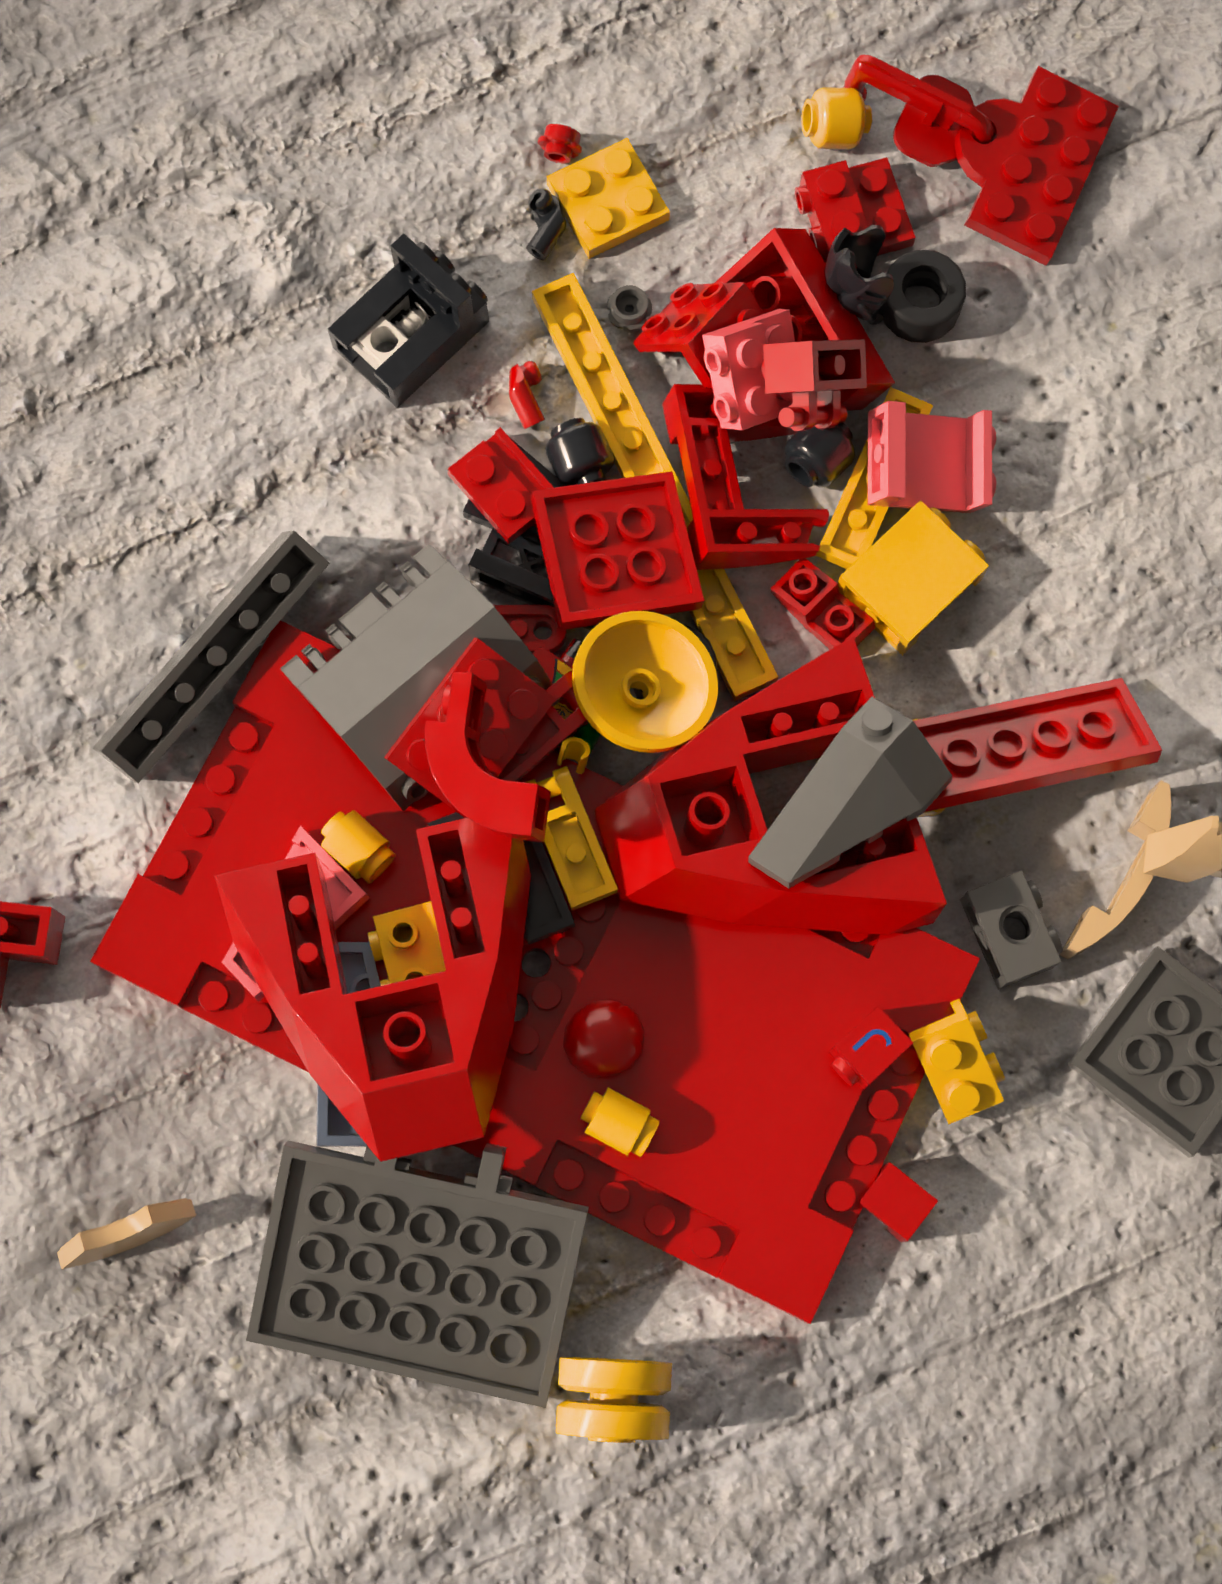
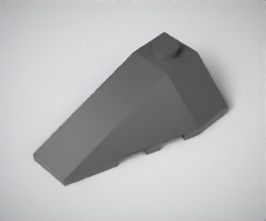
(859, 786)

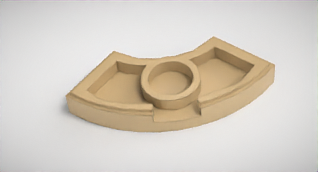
(126, 1233)

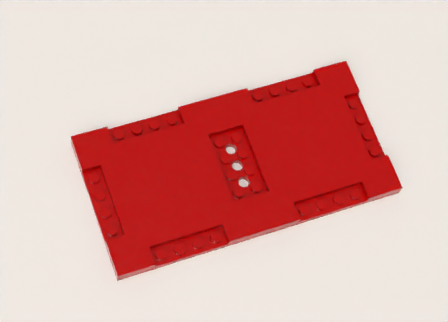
(756, 1128)

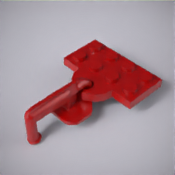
(1035, 152)

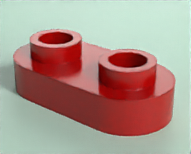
(528, 618)

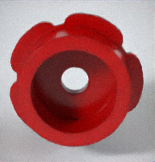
(560, 143)

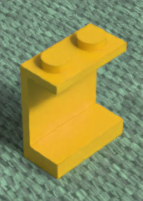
(912, 575)

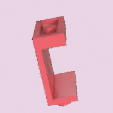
(930, 459)

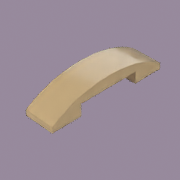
(1094, 923)

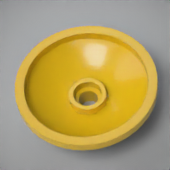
(649, 655)

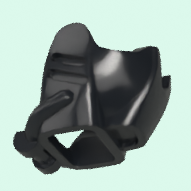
(850, 270)

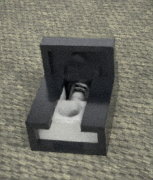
(385, 314)

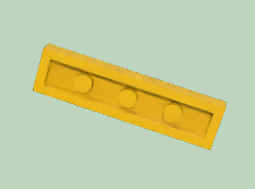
(854, 521)

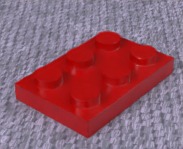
(509, 715)

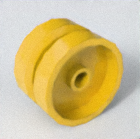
(613, 1403)

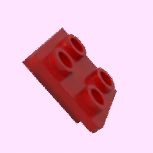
(694, 312)

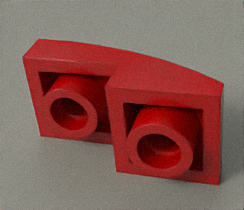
(820, 606)

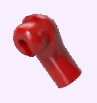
(521, 395)

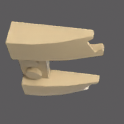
(1186, 851)

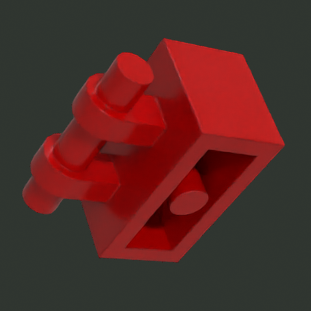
(814, 376)

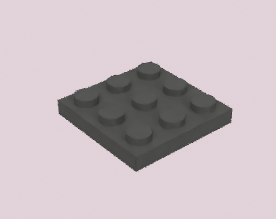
(1161, 1052)

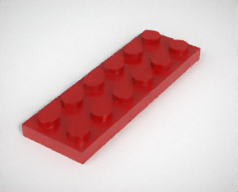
(1039, 741)

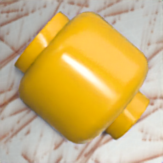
(836, 118)

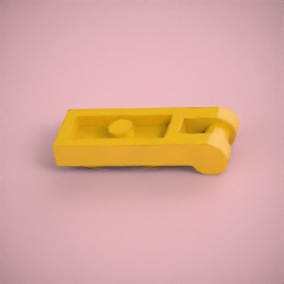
(574, 845)

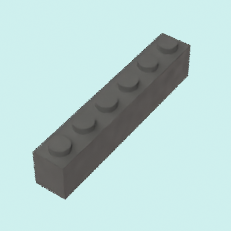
(211, 655)

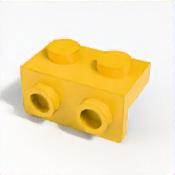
(957, 1065)

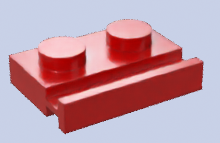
(500, 484)

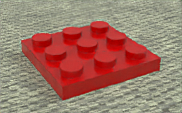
(616, 549)

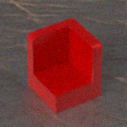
(898, 1202)

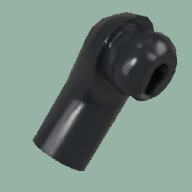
(549, 220)

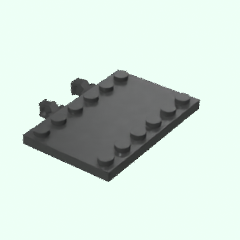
(417, 1271)

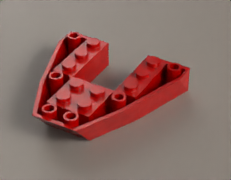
(693, 818)
(411, 1057)

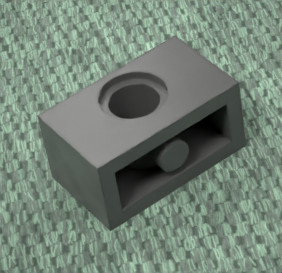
(1010, 958)

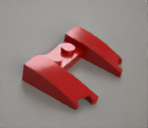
(721, 529)

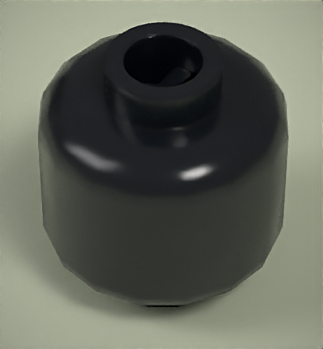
(579, 452)
(819, 455)

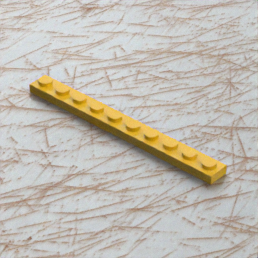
(637, 453)

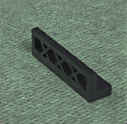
(513, 579)

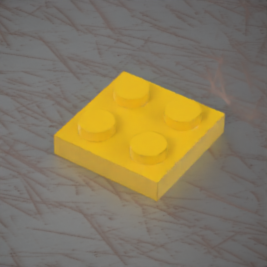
(608, 198)

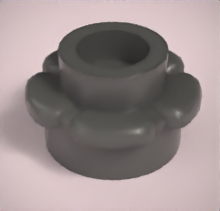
(629, 296)

